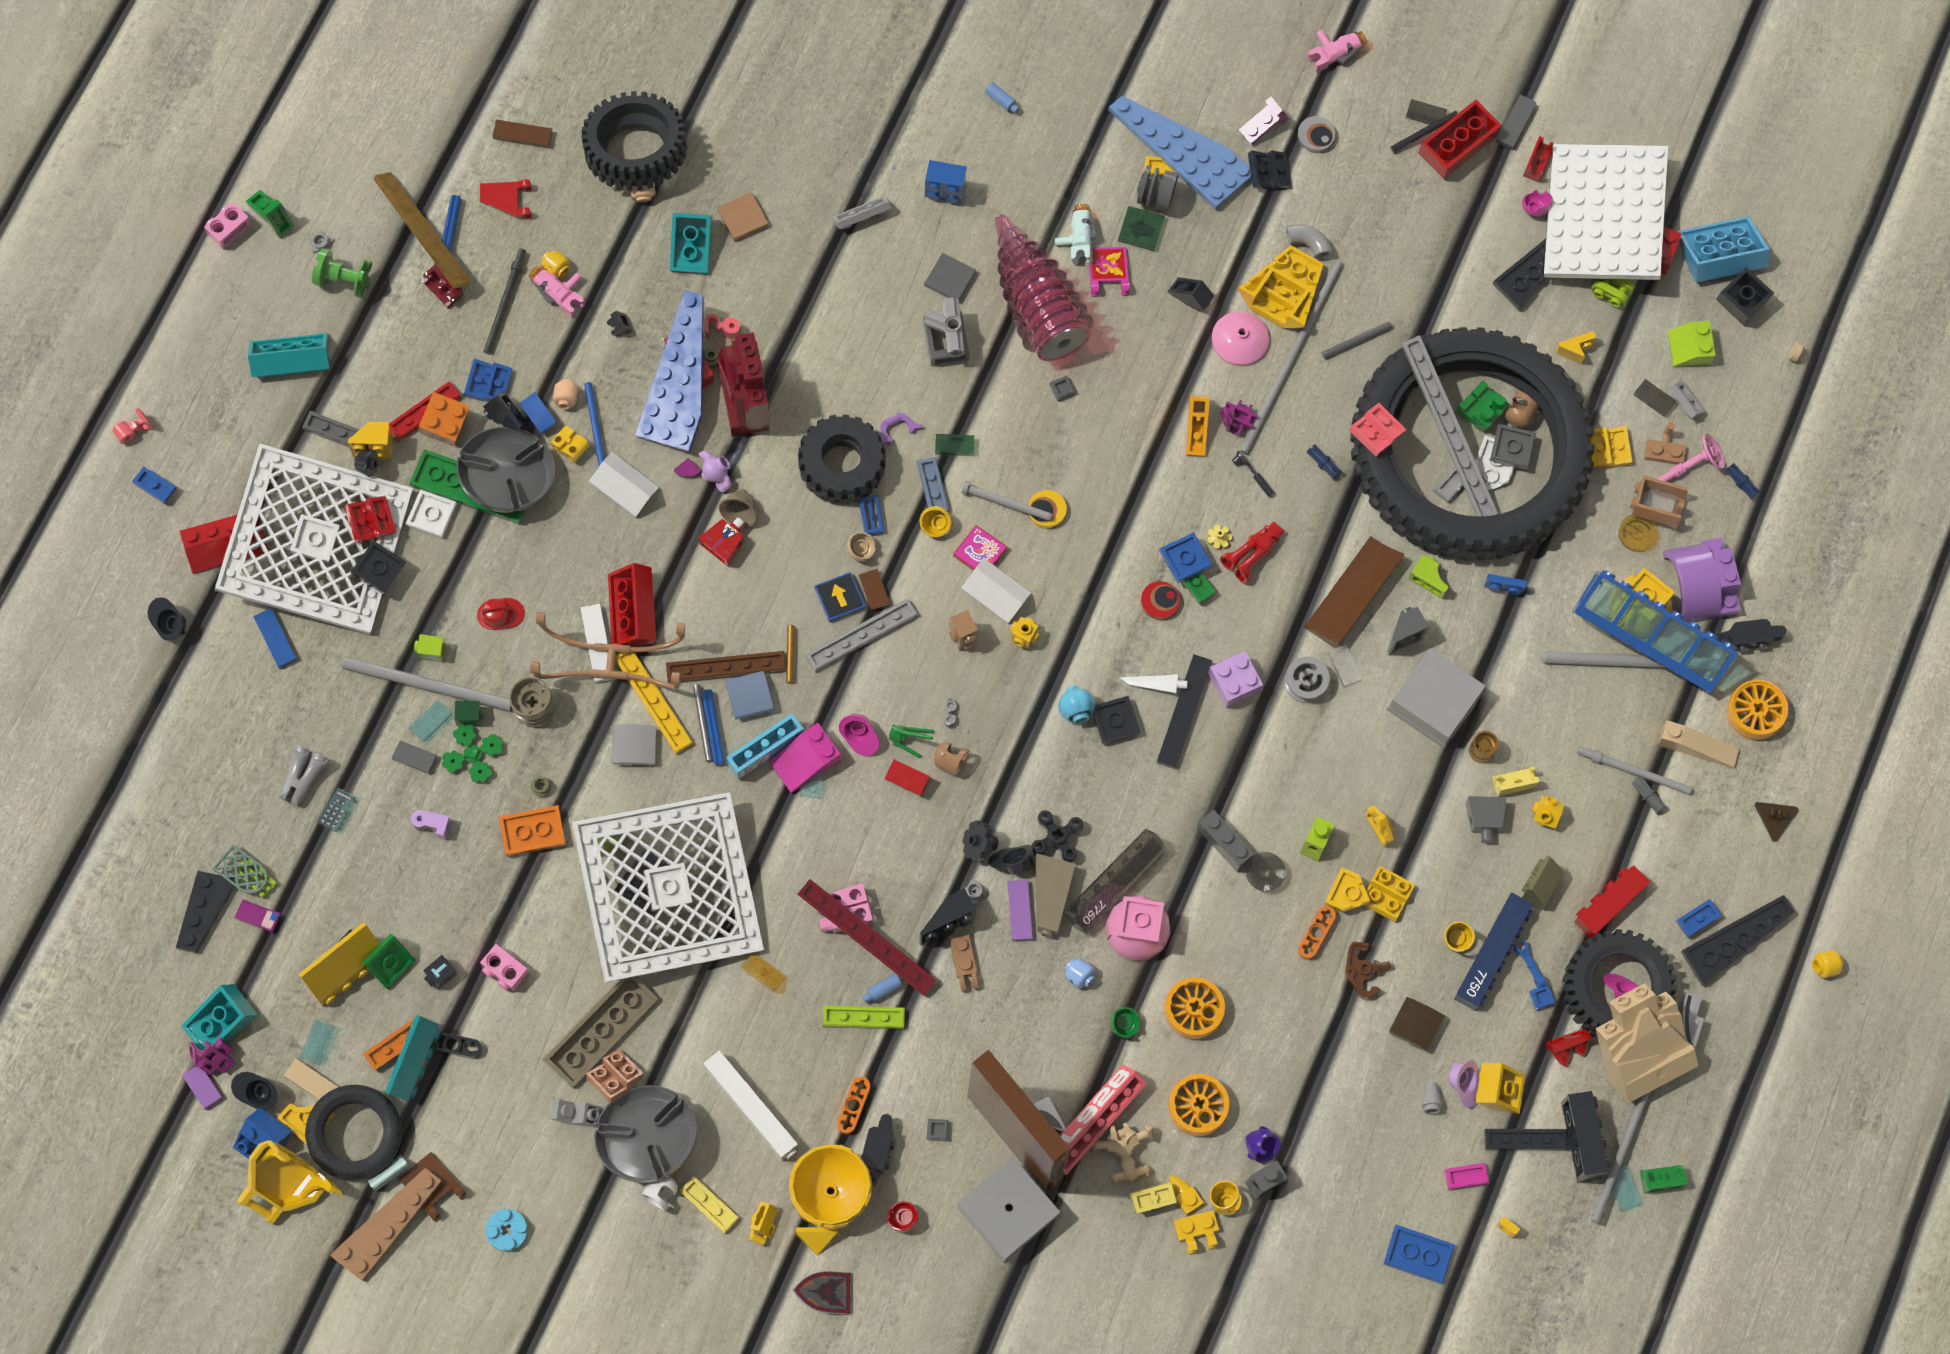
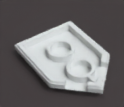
(1493, 473)

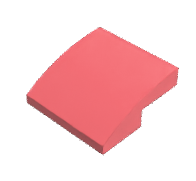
(1377, 429)

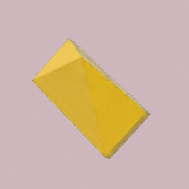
(816, 1237)

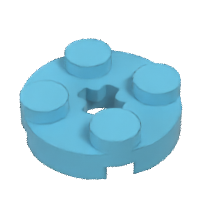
(504, 1218)

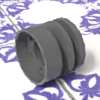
(1157, 188)

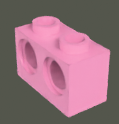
(231, 228)
(507, 965)

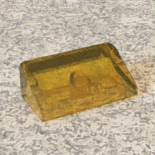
(763, 972)

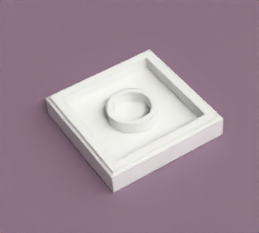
(431, 514)

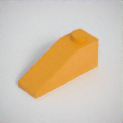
(1197, 424)

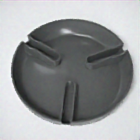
(505, 469)
(646, 1134)

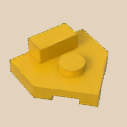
(1380, 825)
(1347, 892)

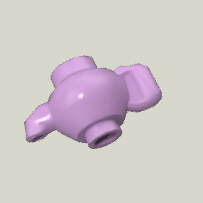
(716, 470)

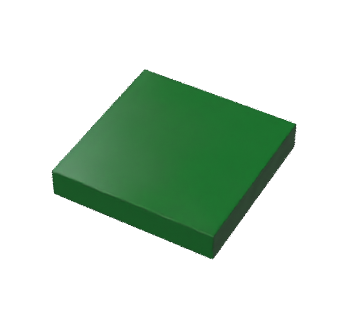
(388, 961)

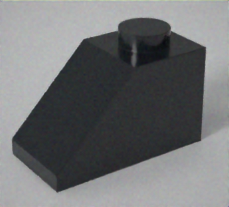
(1191, 292)

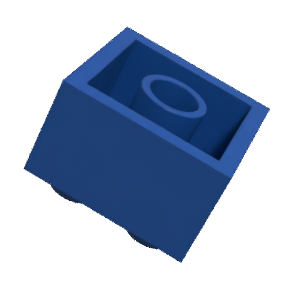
(945, 181)

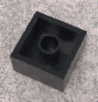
(1744, 296)

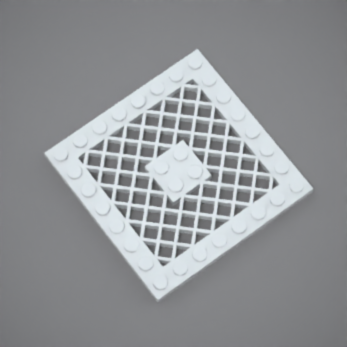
(312, 538)
(667, 887)

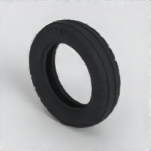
(353, 1095)

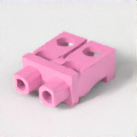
(854, 900)

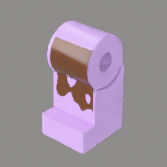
(431, 821)

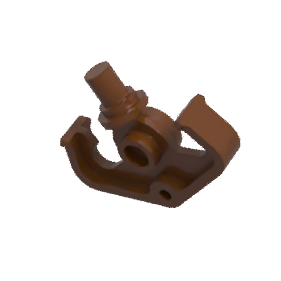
(1359, 970)

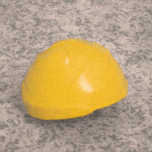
(935, 521)

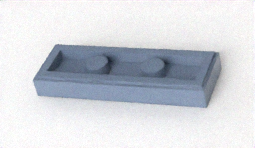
(932, 483)

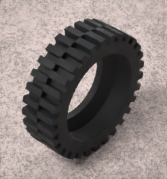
(630, 113)
(1582, 965)

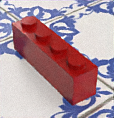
(1611, 902)

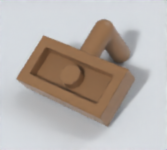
(1663, 450)

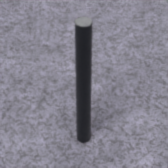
(1423, 132)

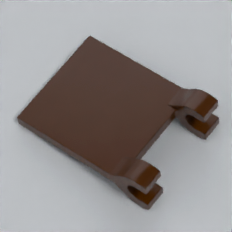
(448, 1182)

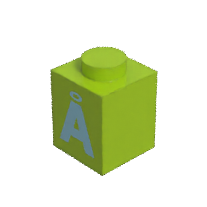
(430, 648)

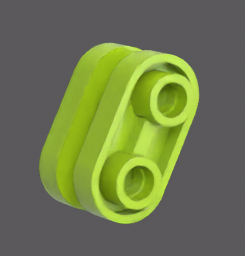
(1613, 290)

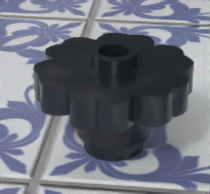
(979, 841)

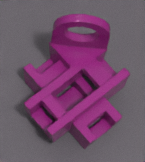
(1231, 418)
(202, 1058)

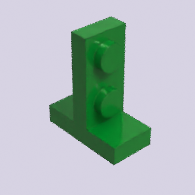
(271, 212)

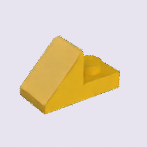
(1573, 347)

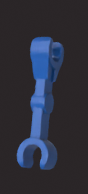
(1539, 979)

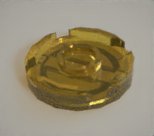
(1637, 533)

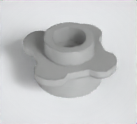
(974, 885)

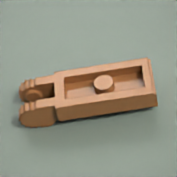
(963, 960)

